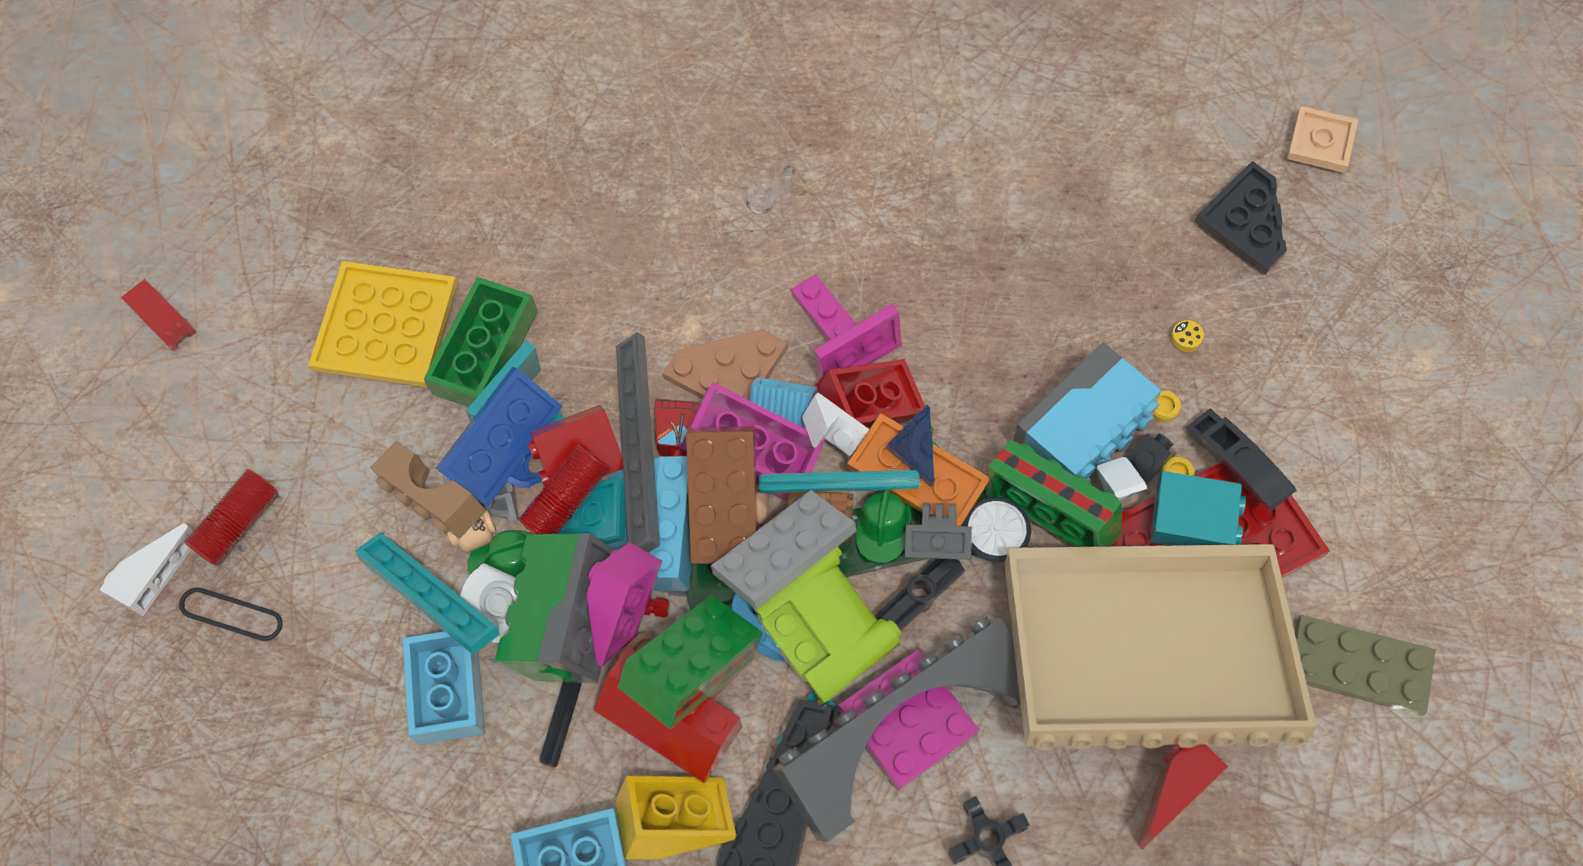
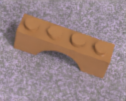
(448, 506)

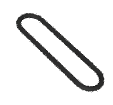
(227, 627)

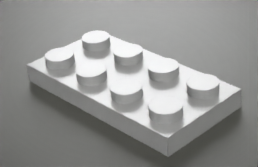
(783, 549)

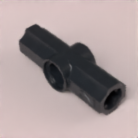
(933, 580)

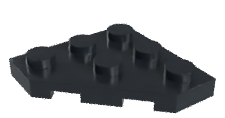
(1248, 218)

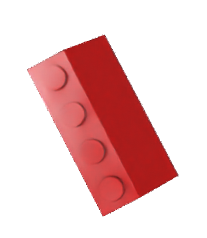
(692, 744)

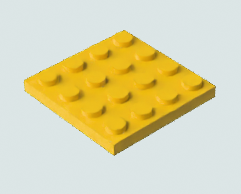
(383, 323)

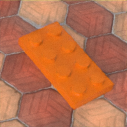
(953, 482)

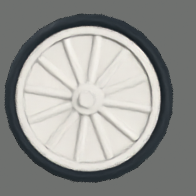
(996, 527)

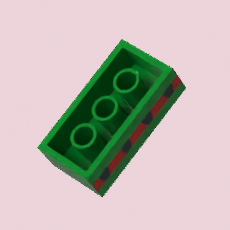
(1055, 497)
(689, 660)

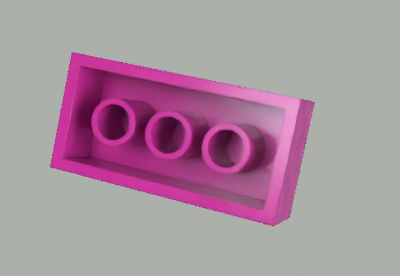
(779, 443)

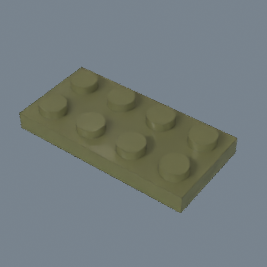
(1365, 665)

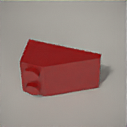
(873, 390)
(1178, 784)

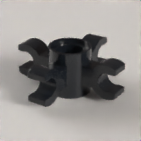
(980, 822)

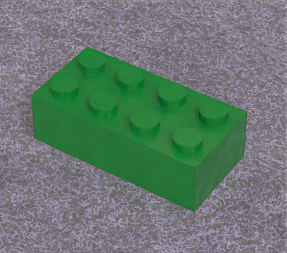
(480, 341)

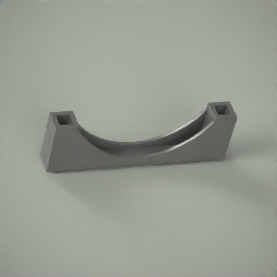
(824, 770)

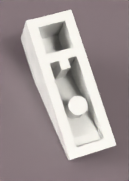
(145, 573)

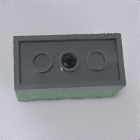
(551, 619)

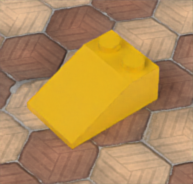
(672, 815)

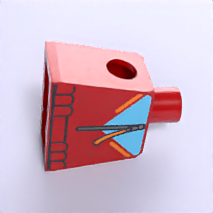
(672, 422)

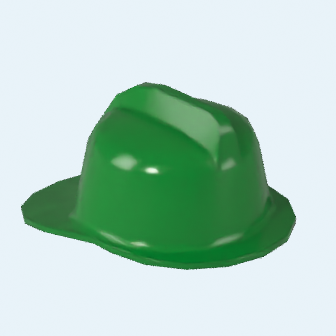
(882, 527)
(502, 553)

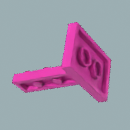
(847, 342)

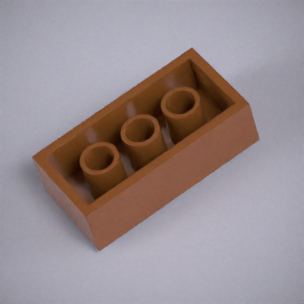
(720, 490)

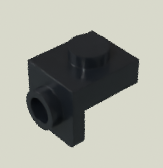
(1151, 455)

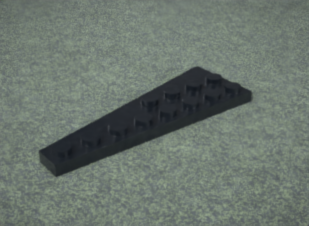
(772, 826)

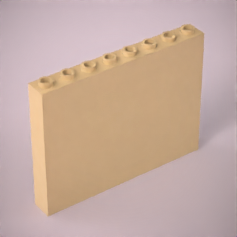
(1155, 647)

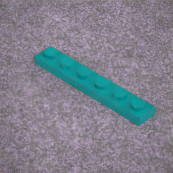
(428, 593)

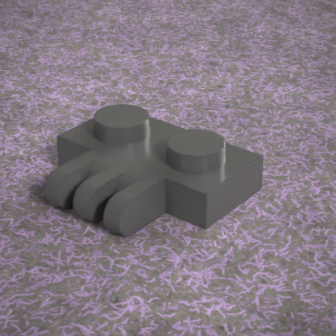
(939, 536)

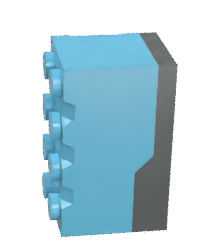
(1090, 413)

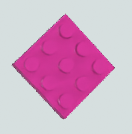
(917, 730)

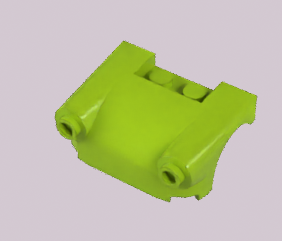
(826, 628)

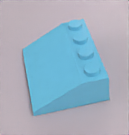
(673, 521)

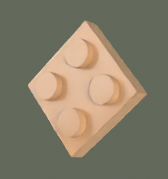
(1322, 139)

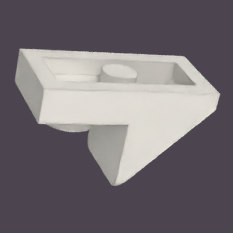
(829, 422)
(1120, 478)

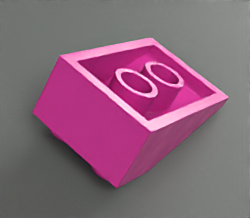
(619, 598)

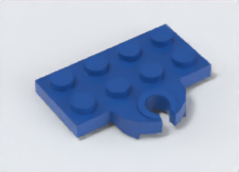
(496, 440)

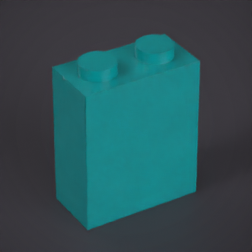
(1196, 511)

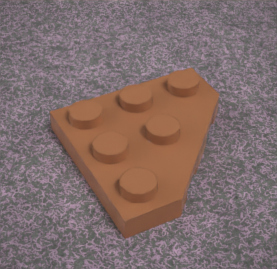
(727, 362)

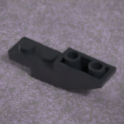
(1241, 458)

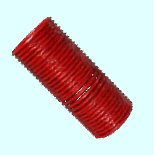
(564, 492)
(239, 510)

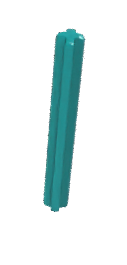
(839, 481)

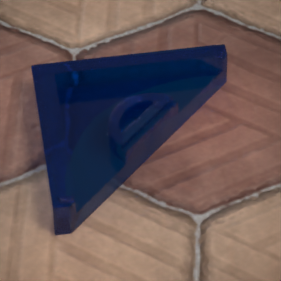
(915, 446)

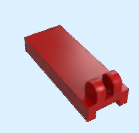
(158, 314)

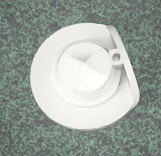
(491, 594)

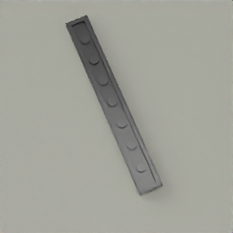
(637, 444)

